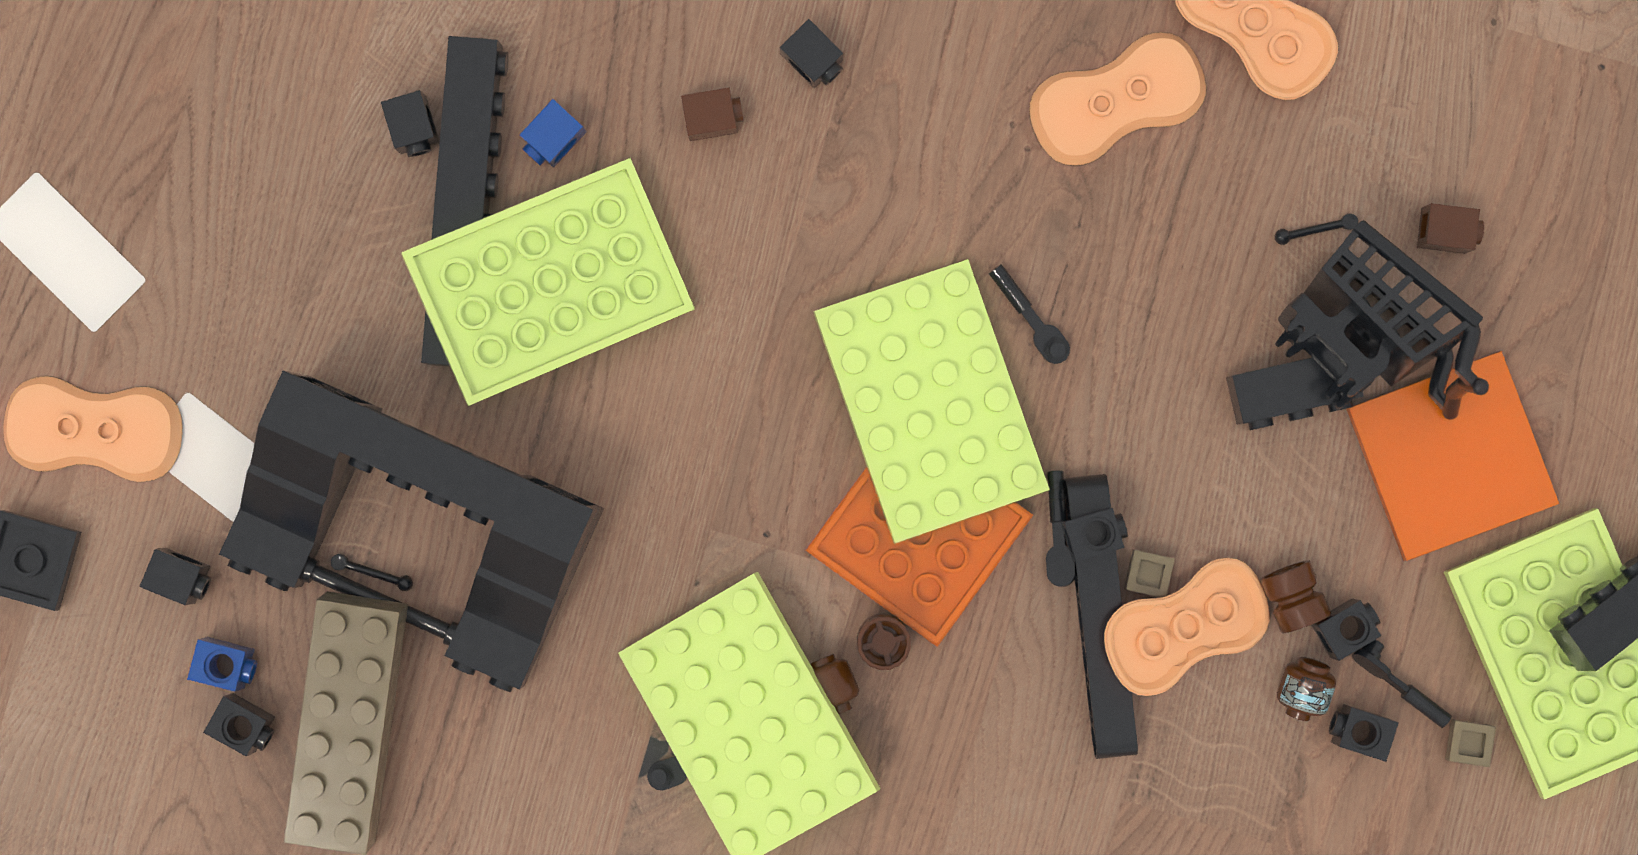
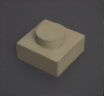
(1149, 573)
(1470, 743)

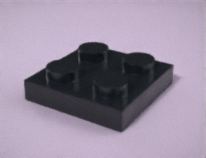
(35, 559)

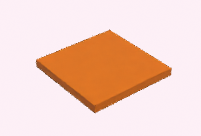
(1453, 475)
(921, 578)

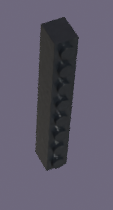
(466, 147)

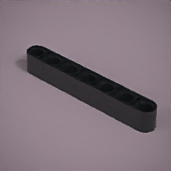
(1097, 600)

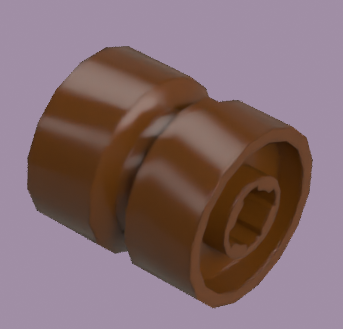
(1296, 600)
(883, 642)

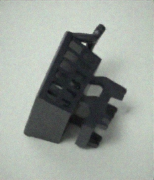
(1358, 345)

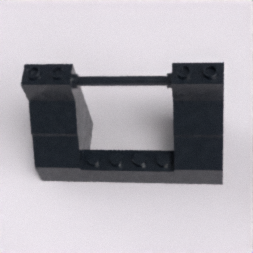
(299, 473)

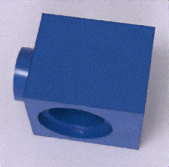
(551, 134)
(205, 669)

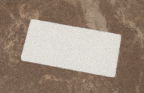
(66, 252)
(212, 456)

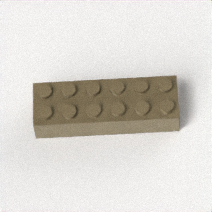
(345, 722)

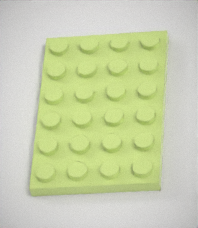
(547, 281)
(931, 401)
(1562, 718)
(748, 719)

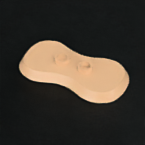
(1278, 41)
(1090, 110)
(62, 426)
(1162, 637)

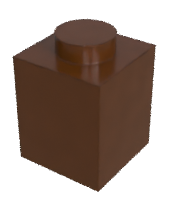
(711, 114)
(1450, 228)

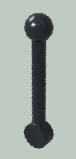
(1347, 222)
(341, 562)

